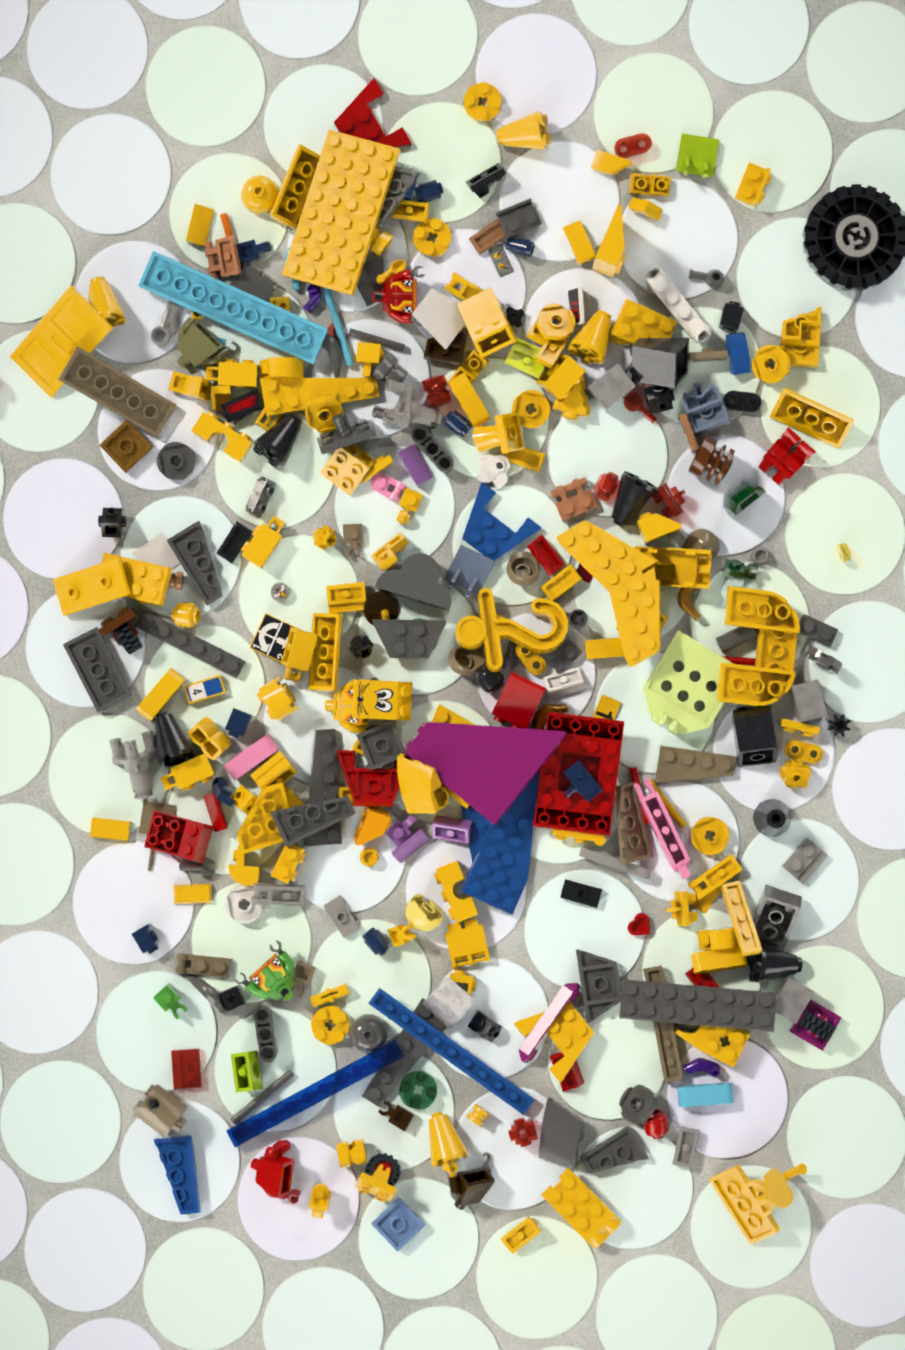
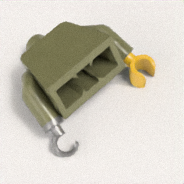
(199, 345)

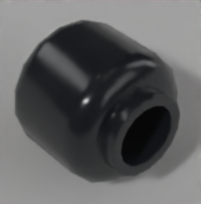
(489, 680)

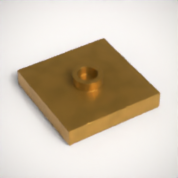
(126, 446)

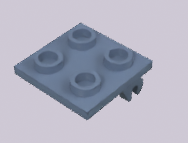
(469, 570)

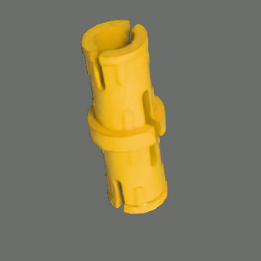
(319, 999)

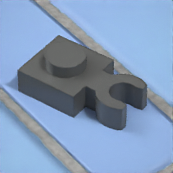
(567, 654)

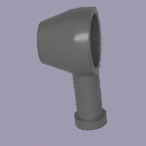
(708, 277)

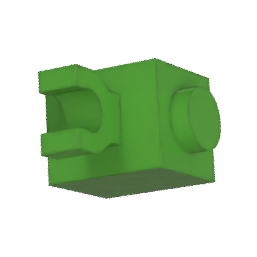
(168, 998)

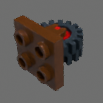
(123, 629)

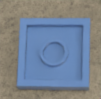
(398, 1224)

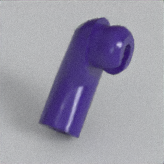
(314, 298)

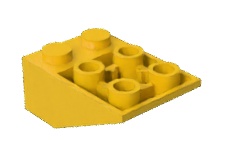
(486, 322)

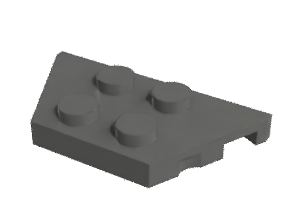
(409, 637)
(598, 983)

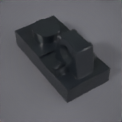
(479, 182)

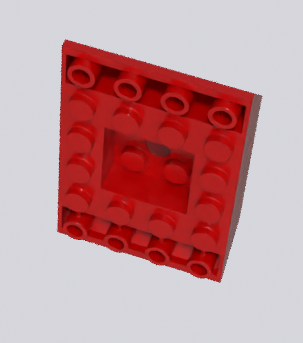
(600, 759)

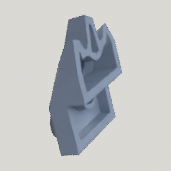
(705, 409)

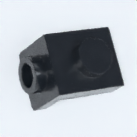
(485, 1026)

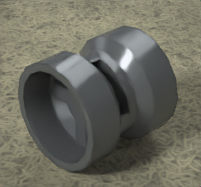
(577, 618)

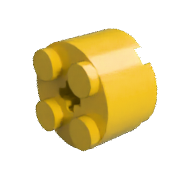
(278, 699)

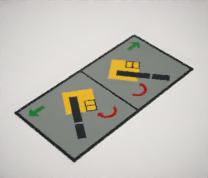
(500, 260)

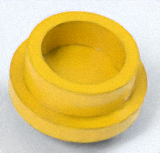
(369, 856)

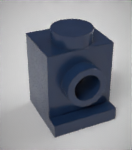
(146, 939)

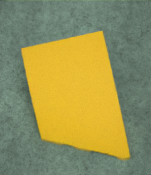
(802, 338)
(417, 786)

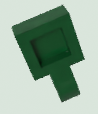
(738, 569)

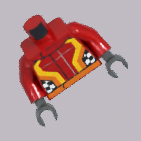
(400, 296)

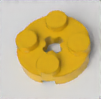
(493, 102)
(427, 247)
(551, 331)
(762, 358)
(540, 403)
(317, 406)
(704, 845)
(323, 1016)

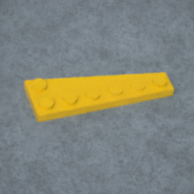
(292, 394)

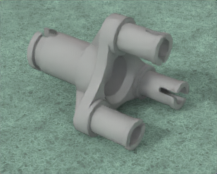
(407, 409)
(136, 763)

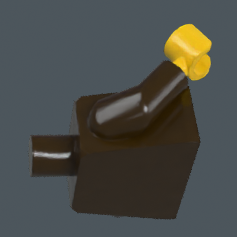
(470, 1185)

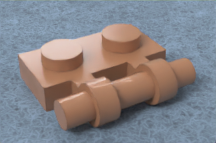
(227, 256)
(576, 504)

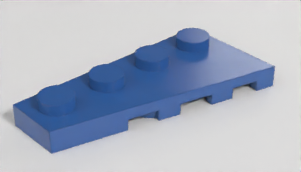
(180, 1167)

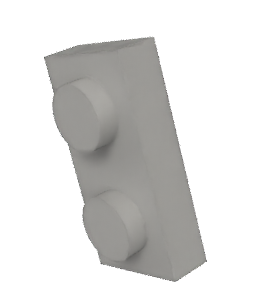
(685, 1147)

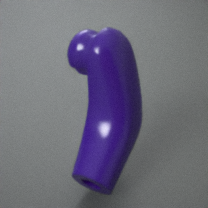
(704, 1065)

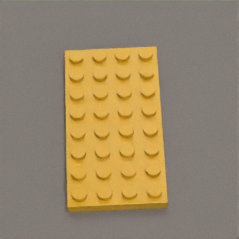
(341, 212)

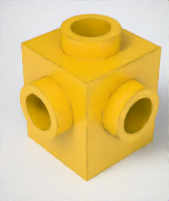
(795, 774)

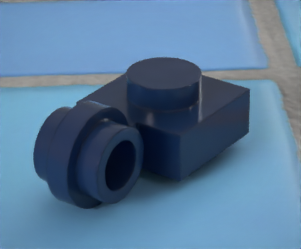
(222, 792)

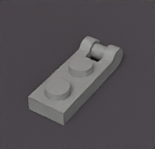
(278, 894)

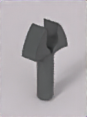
(510, 653)
(198, 867)

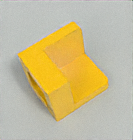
(219, 396)

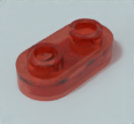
(632, 146)

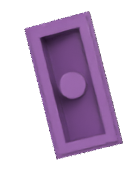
(415, 465)
(451, 829)
(410, 846)

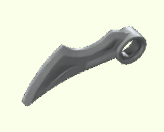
(168, 323)

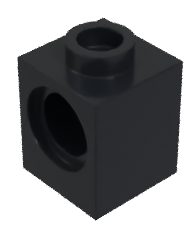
(731, 316)
(233, 997)

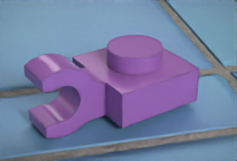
(399, 831)

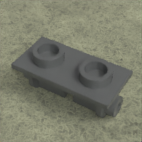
(264, 488)

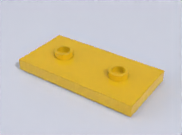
(91, 586)

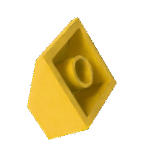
(561, 377)
(655, 526)

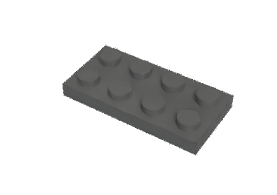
(97, 669)

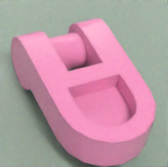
(380, 483)

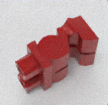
(781, 460)

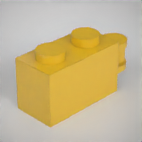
(235, 374)
(263, 542)
(298, 653)
(189, 773)

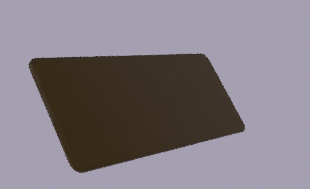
(665, 572)

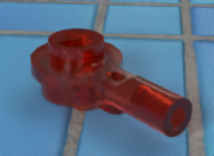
(634, 402)

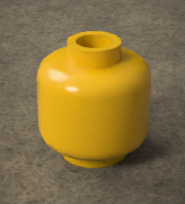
(186, 615)

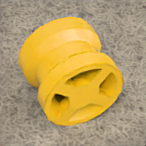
(478, 1115)

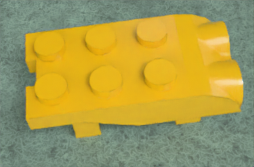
(691, 565)
(582, 1208)

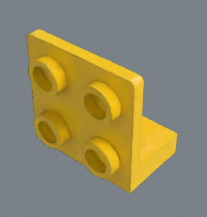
(348, 467)

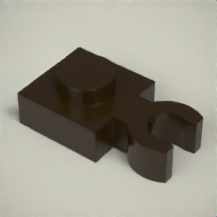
(399, 1116)

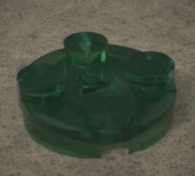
(407, 1087)

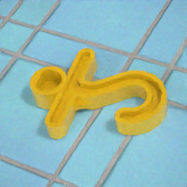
(492, 628)

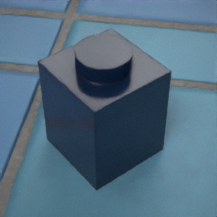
(238, 723)

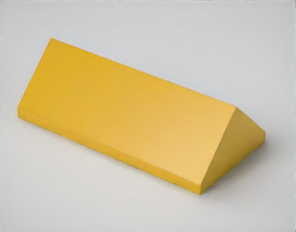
(295, 187)
(811, 418)
(326, 656)

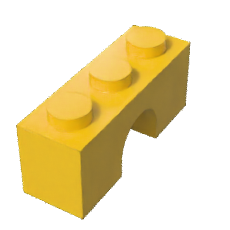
(208, 426)
(460, 908)

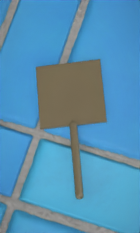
(146, 816)

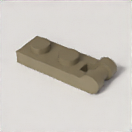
(203, 965)

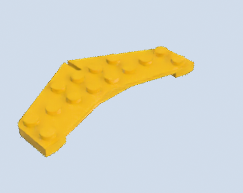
(632, 592)

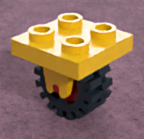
(380, 1177)

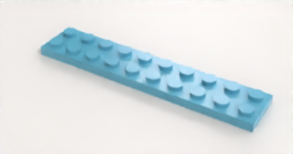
(233, 307)

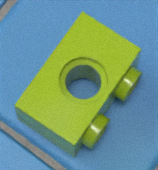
(246, 1071)

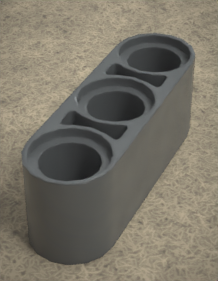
(429, 440)
(265, 1024)

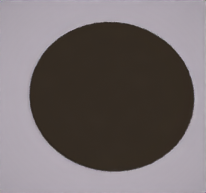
(379, 601)

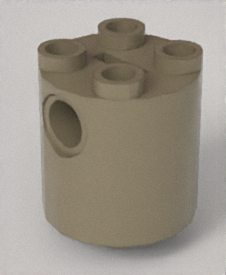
(166, 1116)

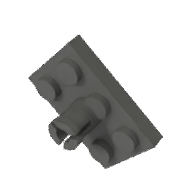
(345, 434)

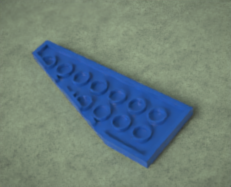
(504, 855)

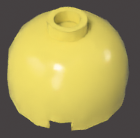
(423, 914)

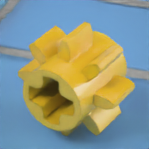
(324, 537)

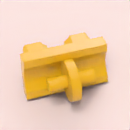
(680, 908)
(319, 1200)

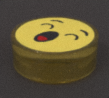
(843, 552)

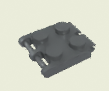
(252, 283)

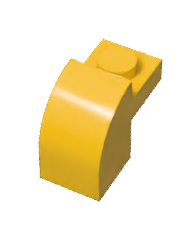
(282, 367)
(243, 873)
(717, 939)

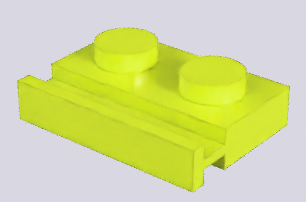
(523, 357)

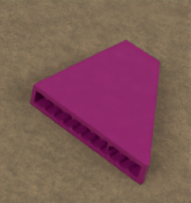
(484, 762)

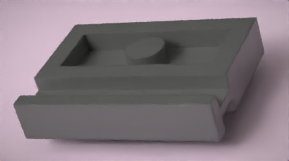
(518, 218)

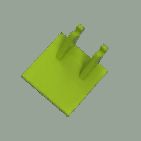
(697, 155)

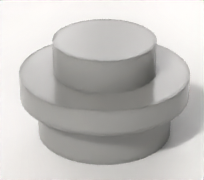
(760, 555)

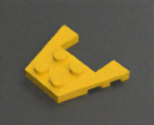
(567, 1032)

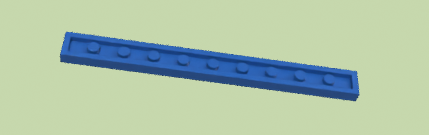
(451, 1051)

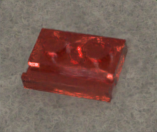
(186, 1068)

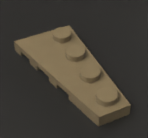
(687, 764)
(633, 835)

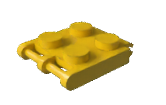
(466, 943)

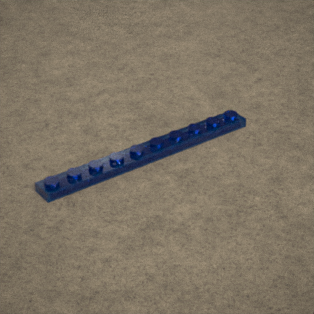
(315, 1093)

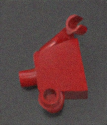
(276, 1172)

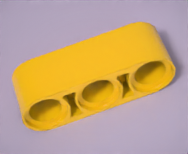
(469, 400)
(160, 694)
(718, 960)

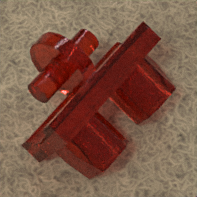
(674, 507)

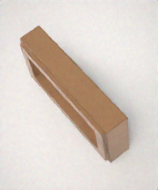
(487, 237)
(687, 429)

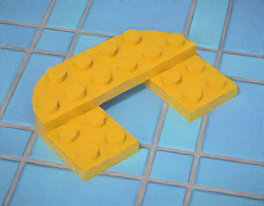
(774, 652)

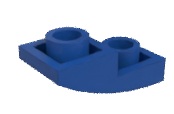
(738, 353)

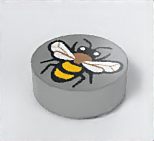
(280, 592)

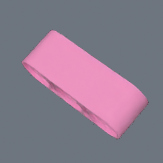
(251, 757)

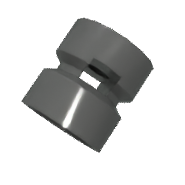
(387, 370)

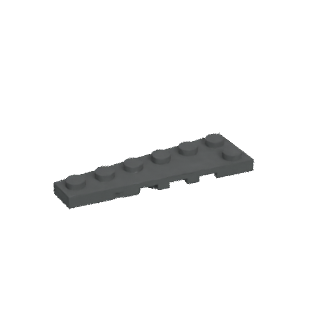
(324, 784)
(412, 1049)

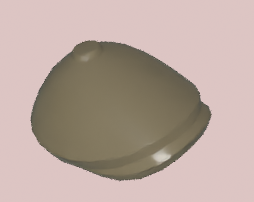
(703, 540)
(523, 568)
(466, 661)

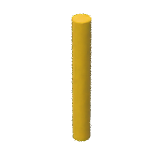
(670, 809)

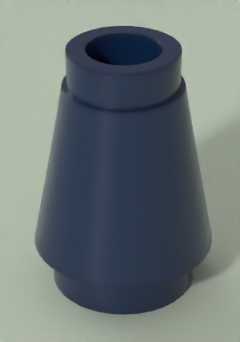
(521, 247)

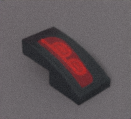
(242, 405)

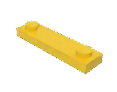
(741, 918)

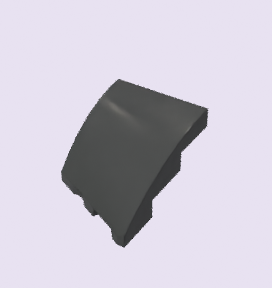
(560, 1134)

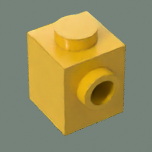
(244, 799)

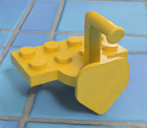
(749, 1205)

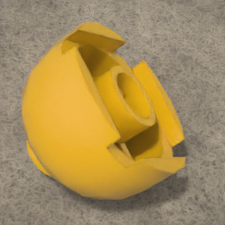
(259, 194)

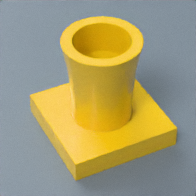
(505, 433)

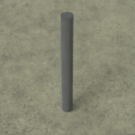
(262, 1096)

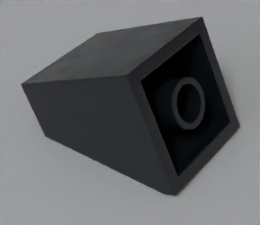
(754, 736)

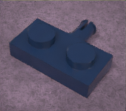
(581, 782)

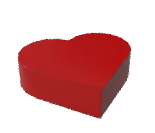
(639, 925)

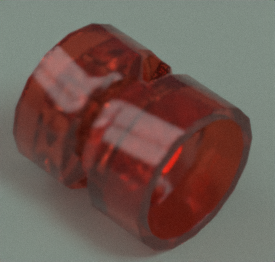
(436, 391)

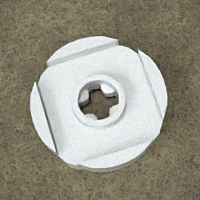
(238, 913)

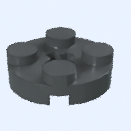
(167, 454)
(823, 660)
(647, 1104)

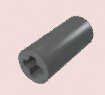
(735, 638)

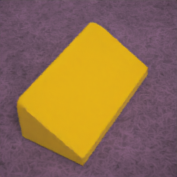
(412, 211)
(199, 225)
(603, 648)

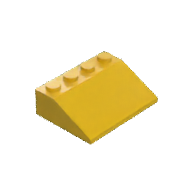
(610, 254)

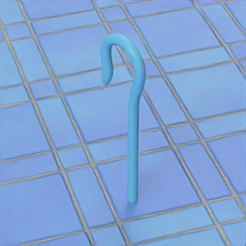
(335, 318)

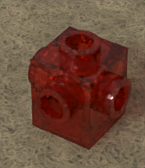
(523, 1139)

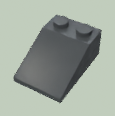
(776, 916)

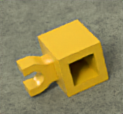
(369, 355)

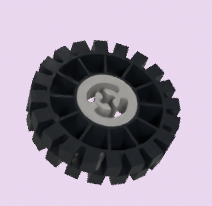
(841, 263)

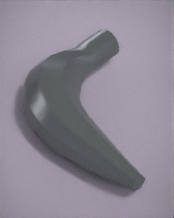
(334, 351)
(208, 992)

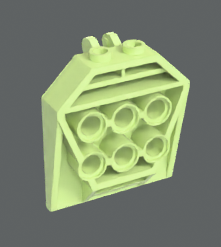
(666, 706)

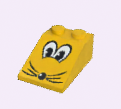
(382, 700)

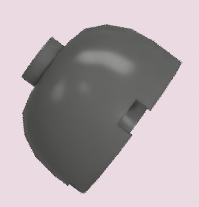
(368, 1033)

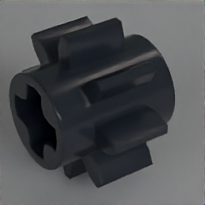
(361, 647)
(833, 727)

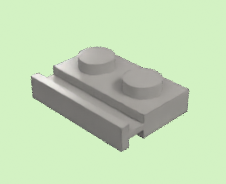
(804, 860)

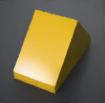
(197, 388)

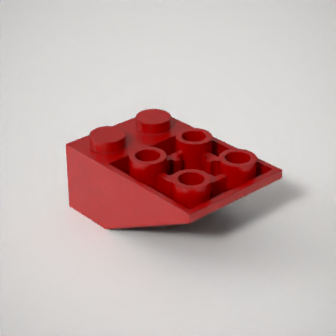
(178, 836)

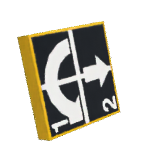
(271, 637)

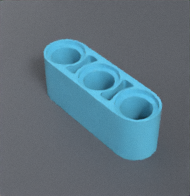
(705, 1094)

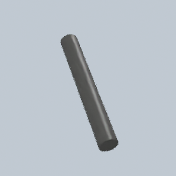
(376, 339)

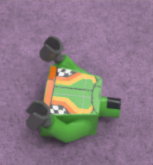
(273, 977)

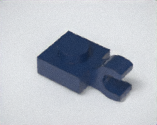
(249, 251)

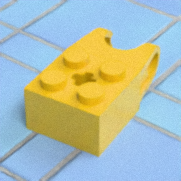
(708, 1041)

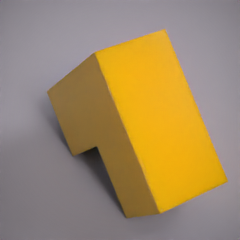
(646, 208)

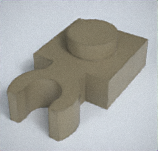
(352, 535)
(303, 975)

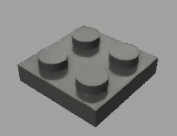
(381, 745)

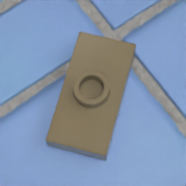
(708, 355)

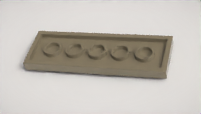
(117, 391)

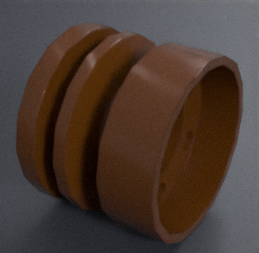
(711, 460)

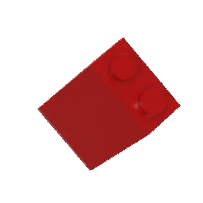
(518, 701)

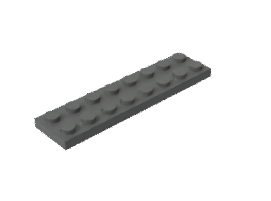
(698, 1005)

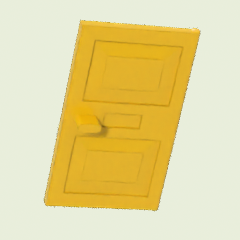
(52, 341)

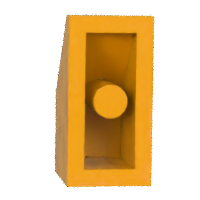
(372, 824)

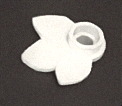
(491, 471)

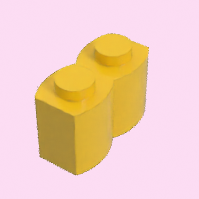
(210, 739)

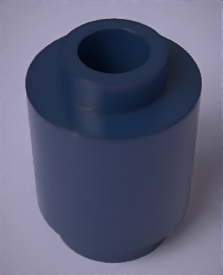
(429, 191)
(457, 423)
(376, 941)

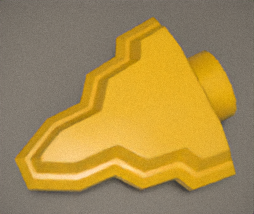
(575, 403)

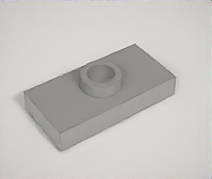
(341, 916)

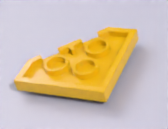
(258, 827)

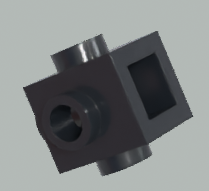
(659, 399)
(112, 522)

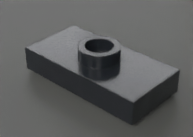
(234, 542)
(581, 893)

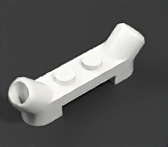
(677, 305)

